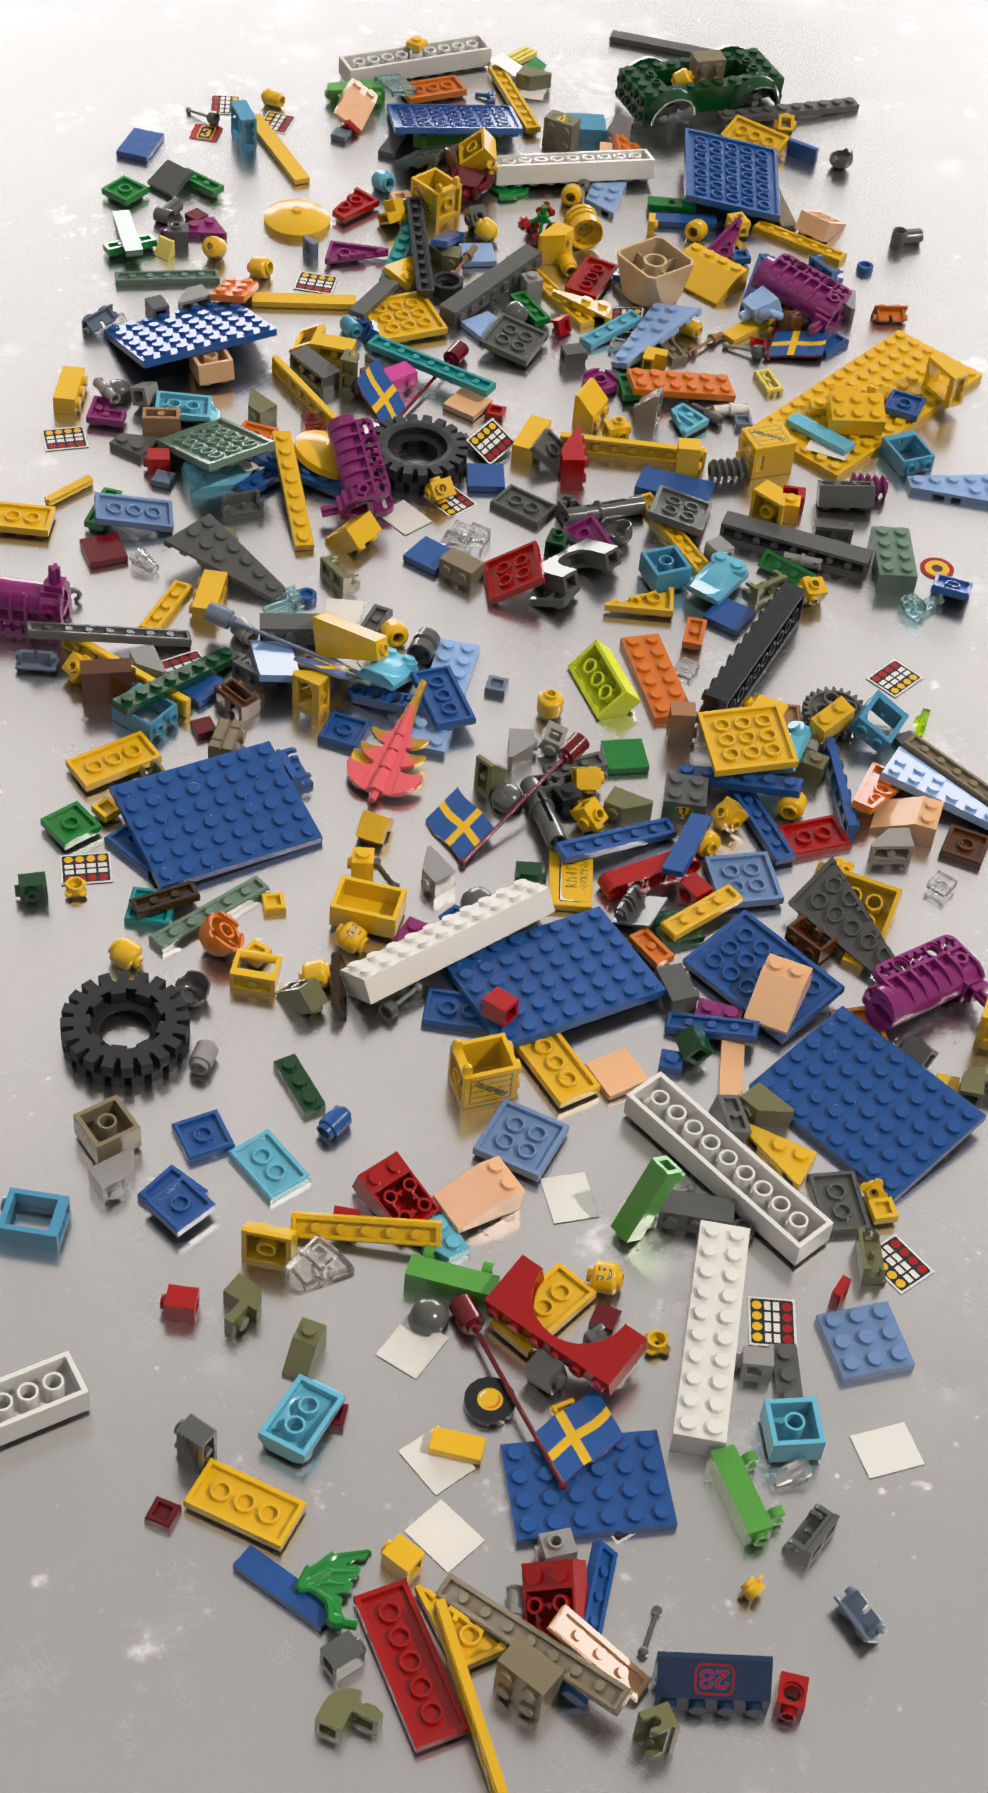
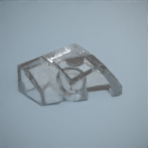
(466, 535)
(316, 1264)

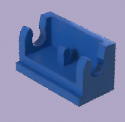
(825, 269)
(294, 768)

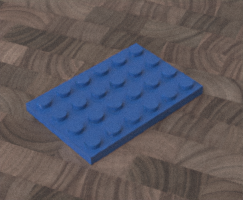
(735, 957)
(609, 1497)

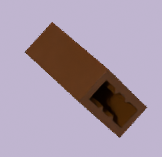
(105, 679)

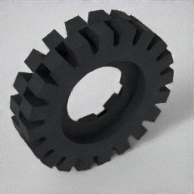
(438, 437)
(89, 1008)

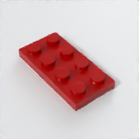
(591, 277)

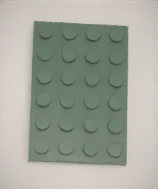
(216, 444)

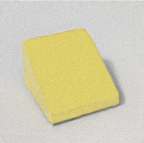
(165, 248)

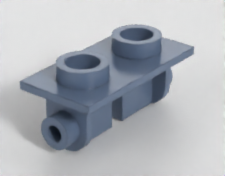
(105, 313)
(43, 661)
(868, 1625)

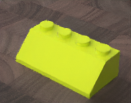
(603, 682)

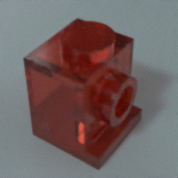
(311, 420)

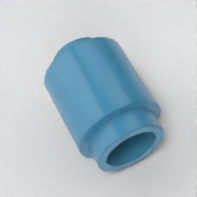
(351, 327)

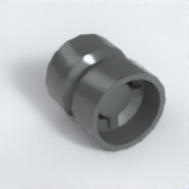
(424, 645)

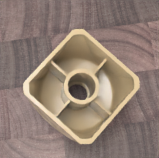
(653, 271)

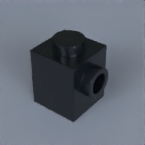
(566, 798)

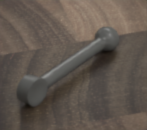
(377, 863)
(656, 1612)

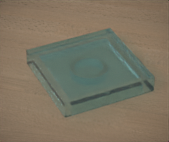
(395, 85)

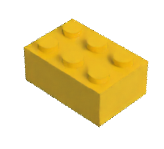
(856, 413)
(368, 904)

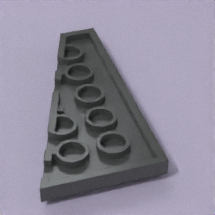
(220, 551)
(840, 913)

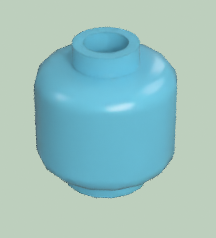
(383, 181)

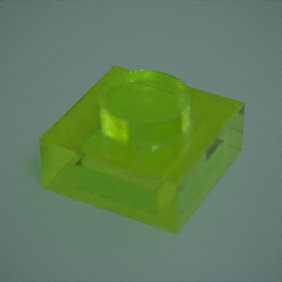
(921, 722)

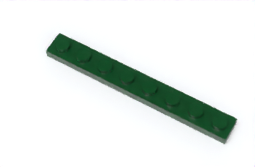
(174, 681)

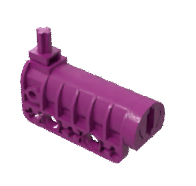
(804, 290)
(356, 469)
(34, 601)
(923, 982)

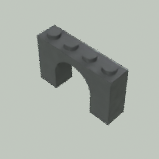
(562, 568)

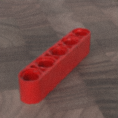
(643, 873)

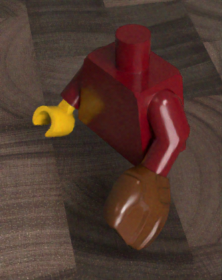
(473, 181)

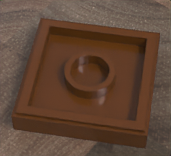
(964, 847)

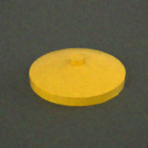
(295, 219)
(315, 453)

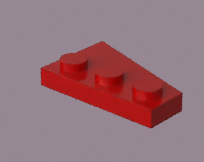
(355, 205)

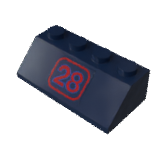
(713, 1683)

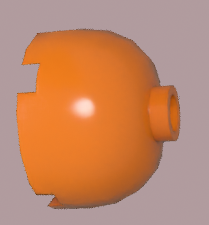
(220, 935)

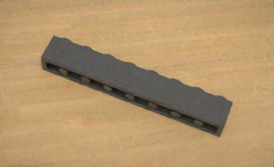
(490, 285)
(780, 538)

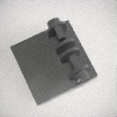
(638, 908)

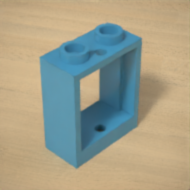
(244, 124)
(909, 441)
(888, 712)
(168, 716)
(33, 1237)

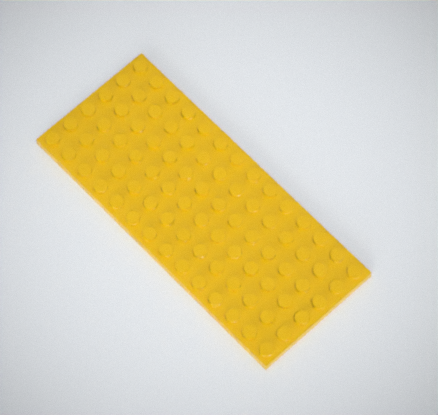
(893, 361)

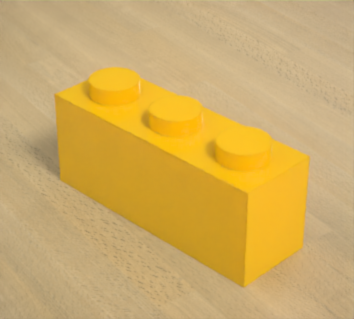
(70, 390)
(527, 437)
(211, 588)

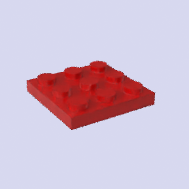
(514, 572)

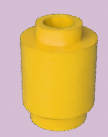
(273, 98)
(567, 264)
(692, 329)

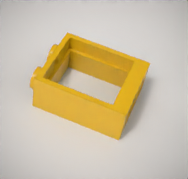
(958, 377)

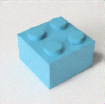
(792, 1429)

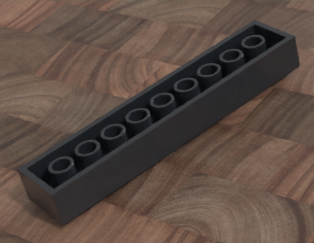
(756, 650)

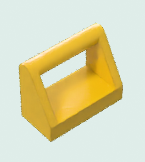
(313, 333)
(320, 691)
(253, 980)

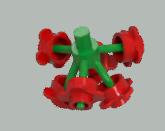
(532, 225)

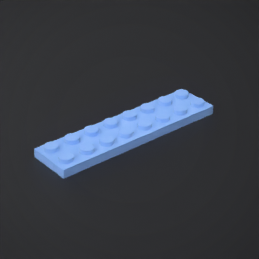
(462, 661)

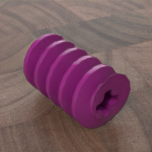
(881, 484)

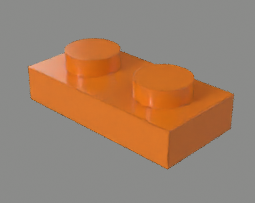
(694, 633)
(651, 948)

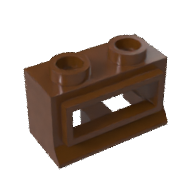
(238, 695)
(807, 942)

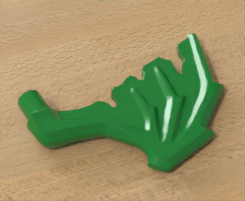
(510, 192)
(332, 1578)

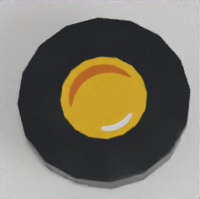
(488, 1402)

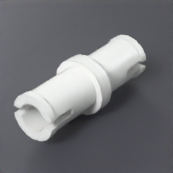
(732, 409)

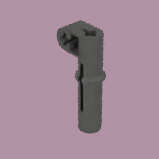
(571, 510)
(542, 807)

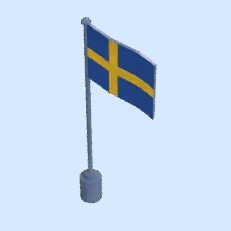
(226, 618)

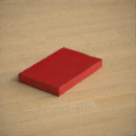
(815, 836)

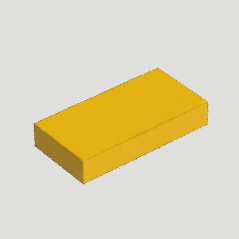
(457, 1445)

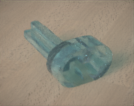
(293, 601)
(916, 606)

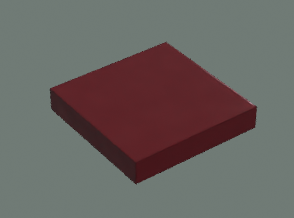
(103, 550)

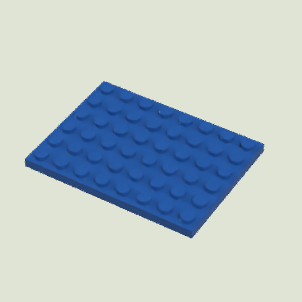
(453, 119)
(731, 175)
(188, 332)
(215, 815)
(560, 974)
(870, 1103)

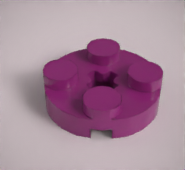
(606, 380)

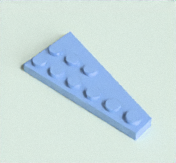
(655, 327)
(968, 488)
(921, 780)

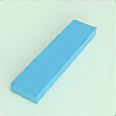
(610, 329)
(820, 433)

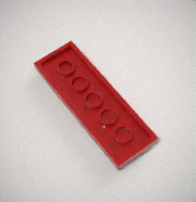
(411, 1665)

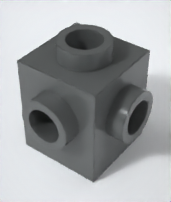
(473, 213)

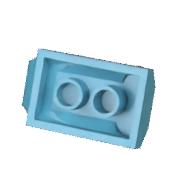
(192, 406)
(202, 481)
(718, 578)
(390, 671)
(800, 736)
(300, 1419)

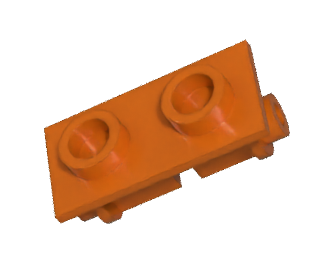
(882, 313)

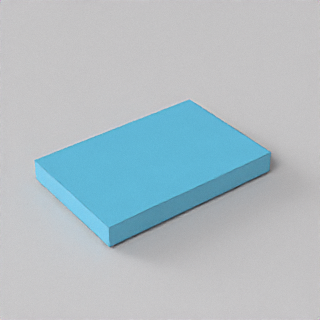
(269, 1166)

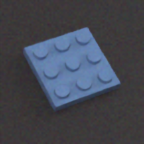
(748, 874)
(521, 1139)
(864, 1342)

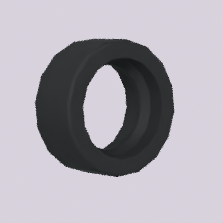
(446, 278)

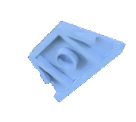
(606, 196)

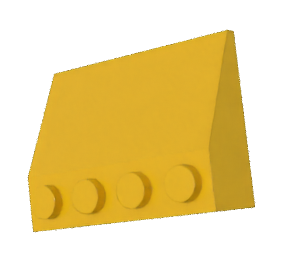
(713, 276)
(877, 897)

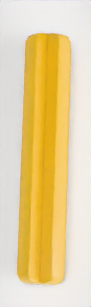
(68, 490)

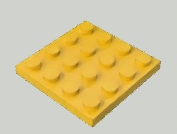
(407, 318)
(747, 739)

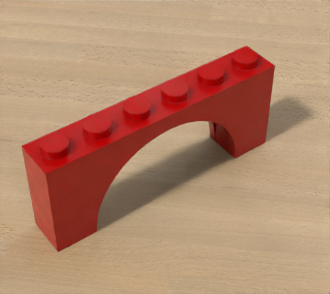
(599, 1362)

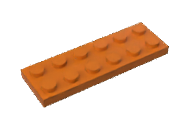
(681, 384)
(653, 674)

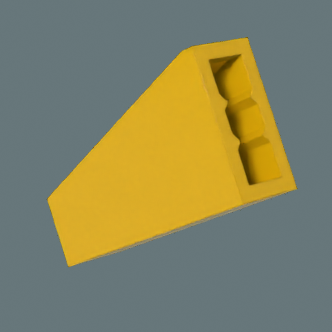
(347, 640)

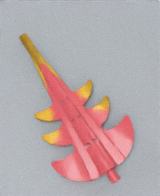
(384, 773)

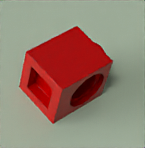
(693, 889)
(796, 1687)

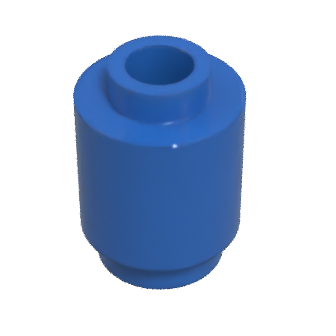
(334, 1122)

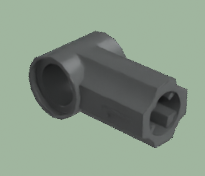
(168, 212)
(903, 236)

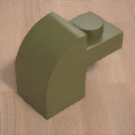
(974, 1085)
(245, 1304)
(343, 1709)

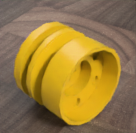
(586, 226)

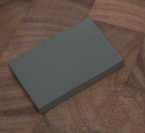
(523, 506)
(840, 1200)

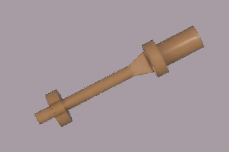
(468, 256)
(711, 339)

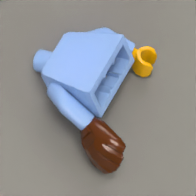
(765, 305)

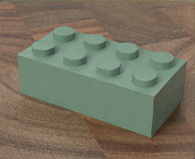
(892, 560)

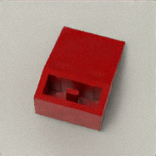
(572, 462)
(394, 1190)
(549, 1587)

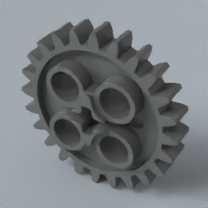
(821, 699)

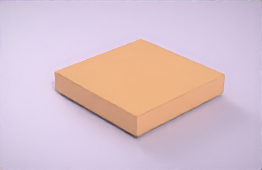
(467, 404)
(617, 1073)

